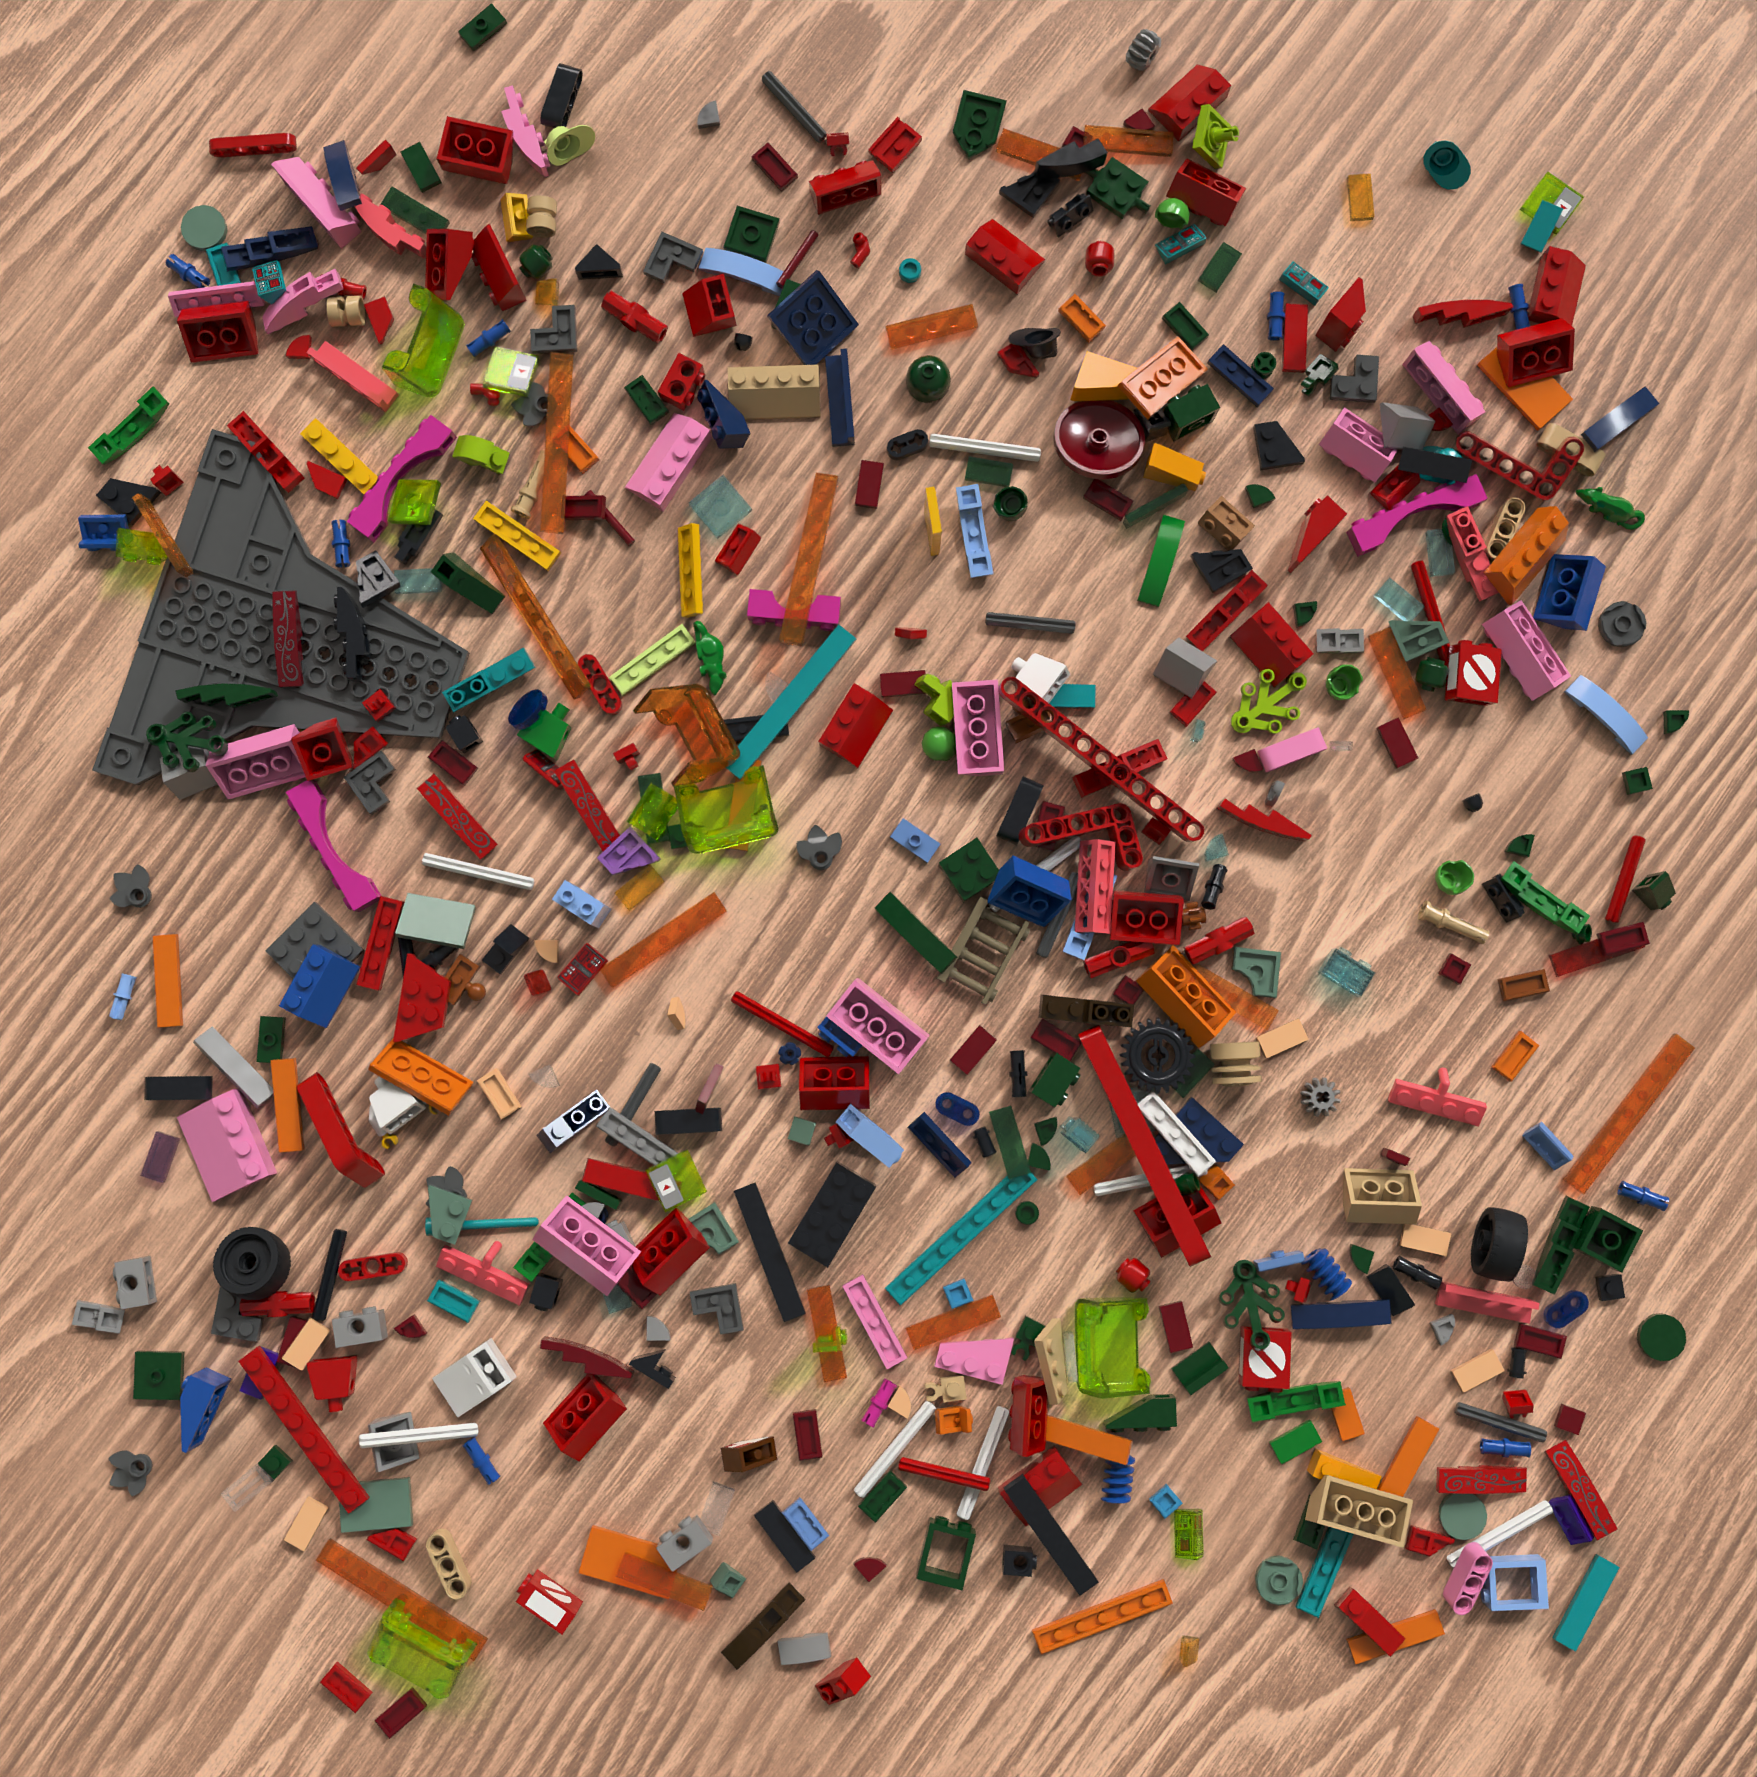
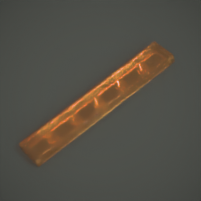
(663, 940)

